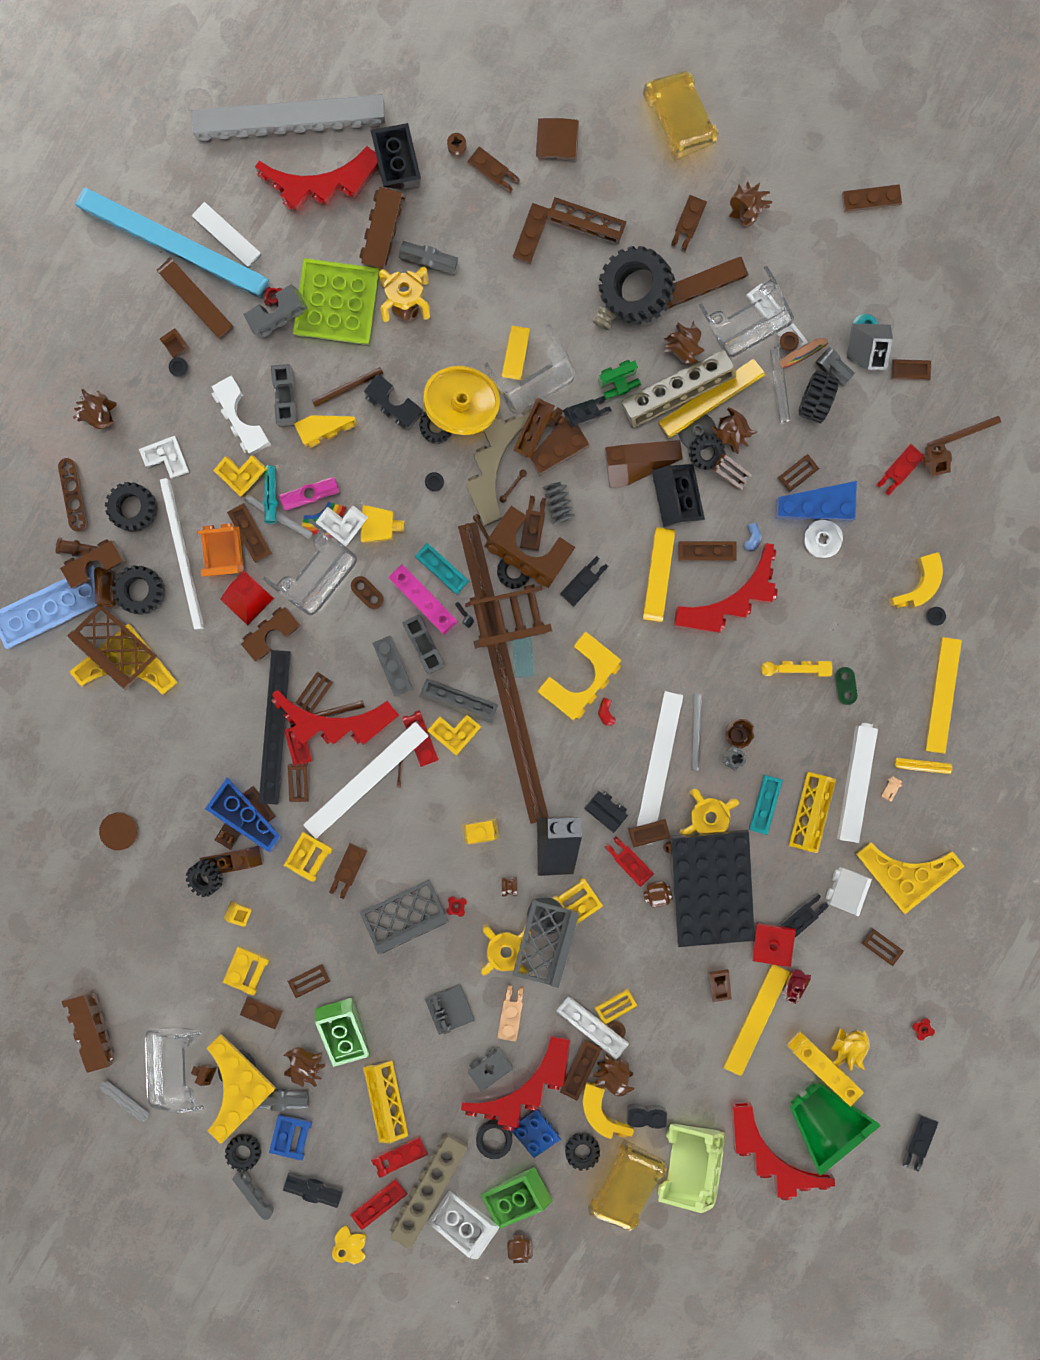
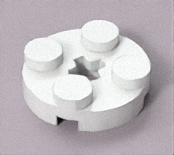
(832, 544)

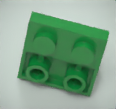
(617, 377)

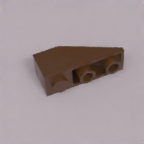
(236, 860)

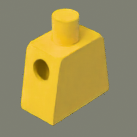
(379, 525)
(480, 831)

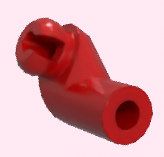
(604, 713)

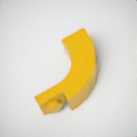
(931, 576)
(605, 1126)

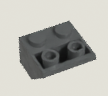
(870, 345)

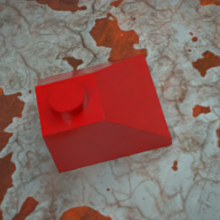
(246, 597)

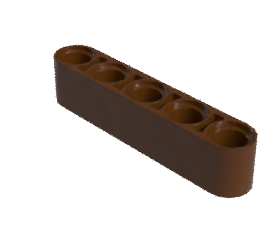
(708, 281)
(194, 297)

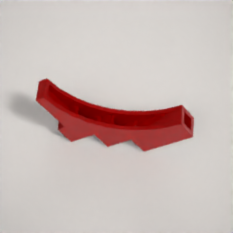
(323, 187)
(757, 588)
(308, 724)
(508, 1108)
(766, 1162)

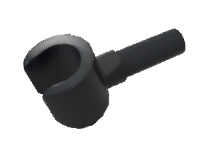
(467, 620)

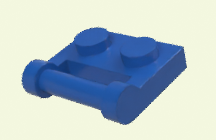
(284, 1134)

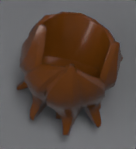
(748, 204)
(685, 343)
(95, 409)
(733, 430)
(303, 1066)
(614, 1076)

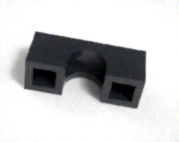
(405, 414)

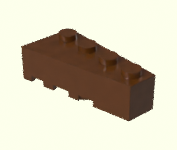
(382, 227)
(89, 1030)

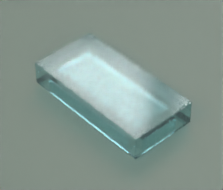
(523, 657)

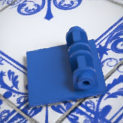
(536, 1133)

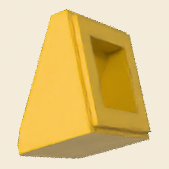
(237, 914)

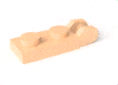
(510, 1016)

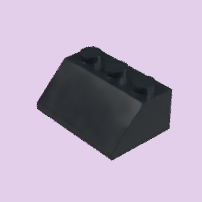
(396, 157)
(678, 495)

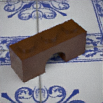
(77, 570)
(256, 642)

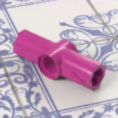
(297, 497)

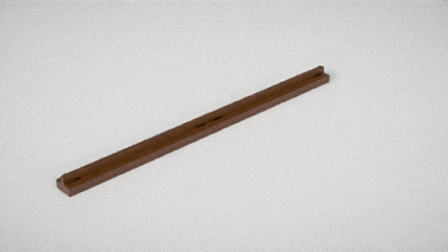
(509, 695)

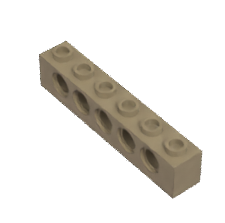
(674, 397)
(407, 1235)

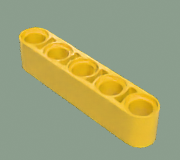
(659, 574)

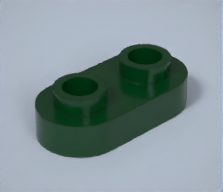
(844, 686)

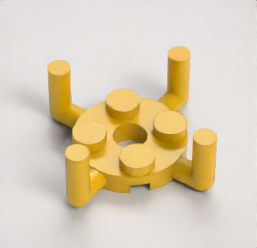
(404, 299)
(704, 806)
(494, 947)

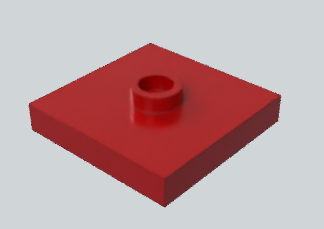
(774, 945)

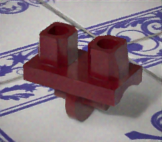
(796, 985)

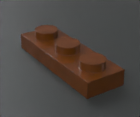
(871, 198)
(531, 233)
(534, 428)
(249, 533)
(707, 551)
(581, 1069)

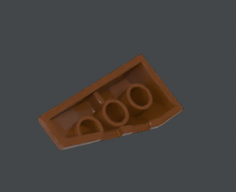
(636, 461)

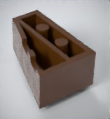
(559, 447)

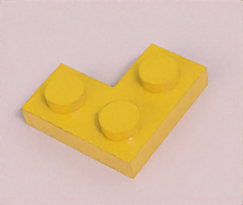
(240, 478)
(455, 738)

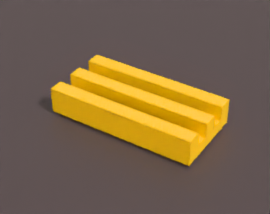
(601, 1014)

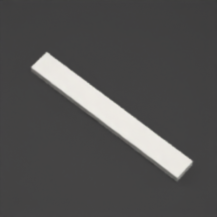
(182, 554)
(660, 758)
(366, 780)

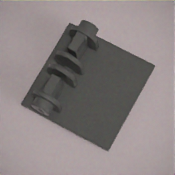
(449, 1009)

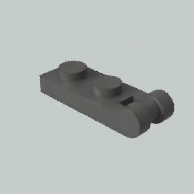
(253, 1195)

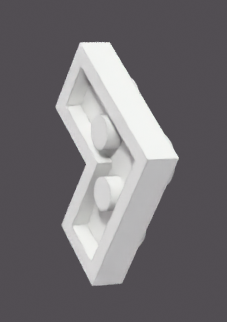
(167, 452)
(342, 528)

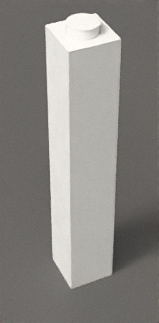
(857, 783)

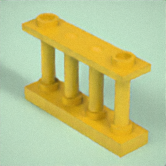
(825, 1069)

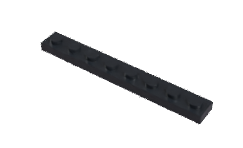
(274, 729)

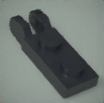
(585, 412)
(582, 583)
(804, 915)
(920, 1141)

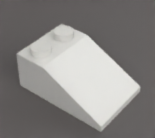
(848, 890)
(463, 1225)

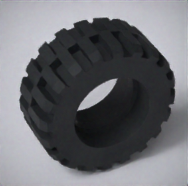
(620, 268)

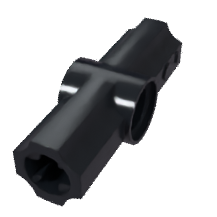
(312, 1190)

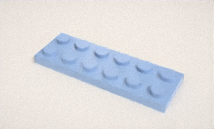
(45, 610)

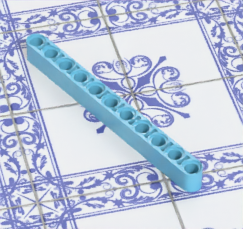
(171, 242)

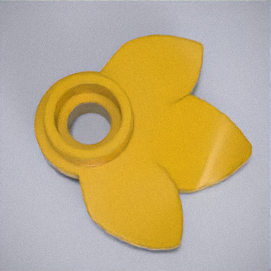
(350, 1244)

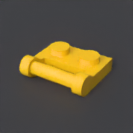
(302, 853)
(586, 904)
(240, 967)

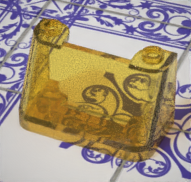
(680, 113)
(627, 1187)

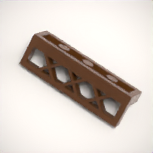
(584, 225)

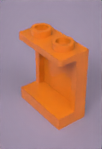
(221, 550)

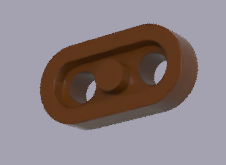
(367, 592)

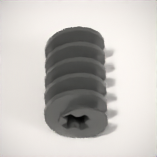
(559, 503)

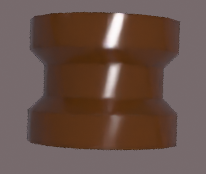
(457, 148)
(509, 886)

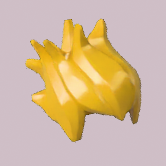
(851, 1048)

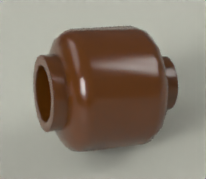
(406, 315)
(658, 894)
(519, 1249)

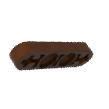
(71, 495)

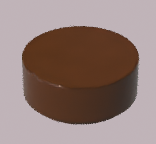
(788, 341)
(618, 1028)

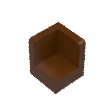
(174, 343)

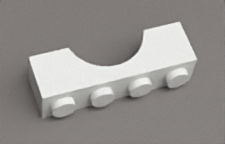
(229, 395)

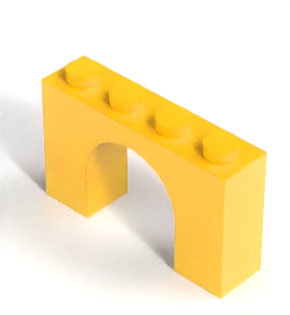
(604, 664)

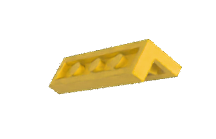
(816, 813)
(382, 1103)

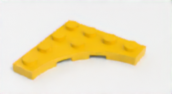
(155, 673)
(908, 882)
(243, 1088)

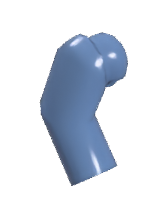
(755, 538)

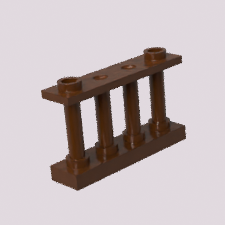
(520, 630)

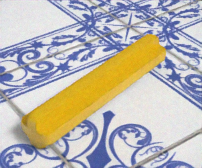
(923, 765)

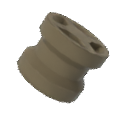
(604, 318)

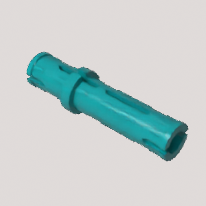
(270, 502)

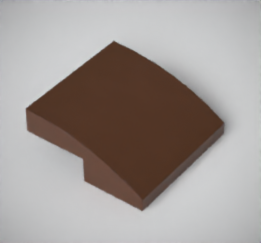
(557, 138)

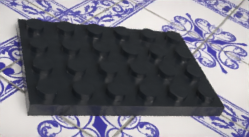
(713, 888)

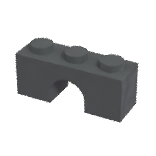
(290, 305)
(284, 395)
(423, 644)
(392, 666)

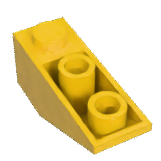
(319, 427)

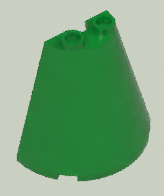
(829, 1125)

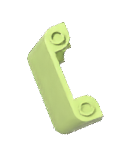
(693, 1167)

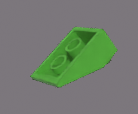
(341, 1032)
(517, 1198)

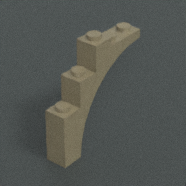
(488, 460)

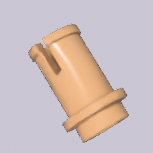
(892, 788)

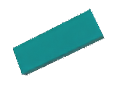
(442, 568)
(765, 804)

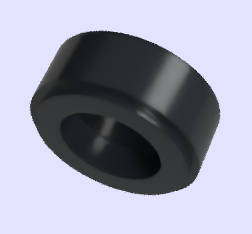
(178, 367)
(434, 482)
(935, 616)

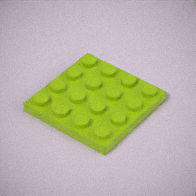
(337, 300)

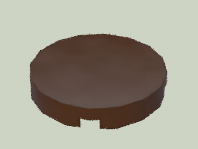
(118, 831)

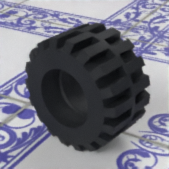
(818, 396)
(116, 500)
(123, 584)

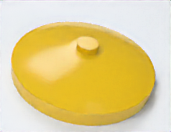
(461, 400)

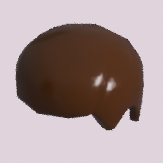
(739, 733)

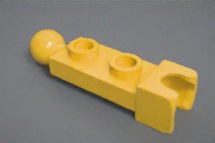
(821, 669)

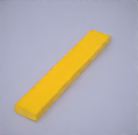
(711, 399)
(943, 695)
(756, 1019)

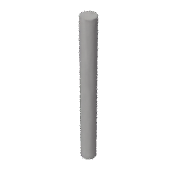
(280, 517)
(696, 732)

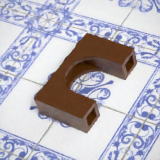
(543, 568)

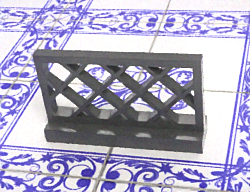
(409, 933)
(562, 944)

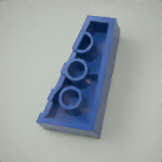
(826, 503)
(246, 820)

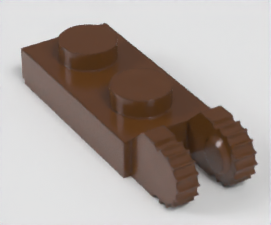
(492, 169)
(689, 220)
(533, 526)
(348, 868)

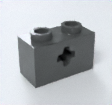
(484, 1078)

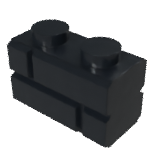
(606, 811)

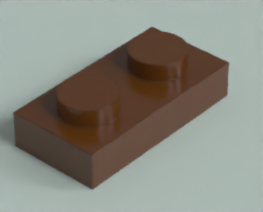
(261, 1012)

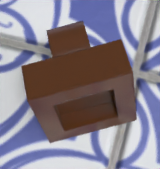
(227, 836)
(204, 1074)

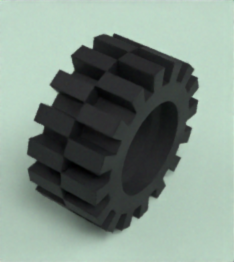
(428, 434)
(696, 448)
(506, 580)
(198, 884)
(232, 1158)
(585, 1163)

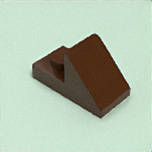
(720, 985)

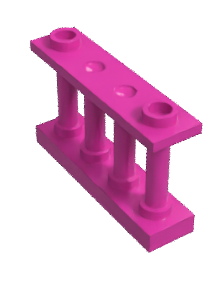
(423, 599)

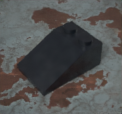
(558, 844)

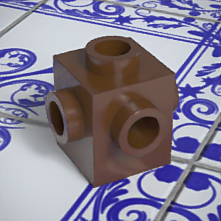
(937, 459)

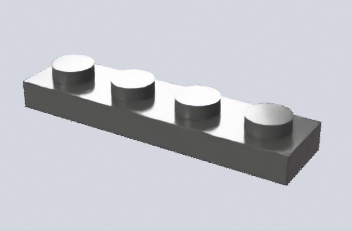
(458, 700)

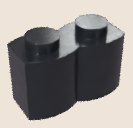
(652, 1116)

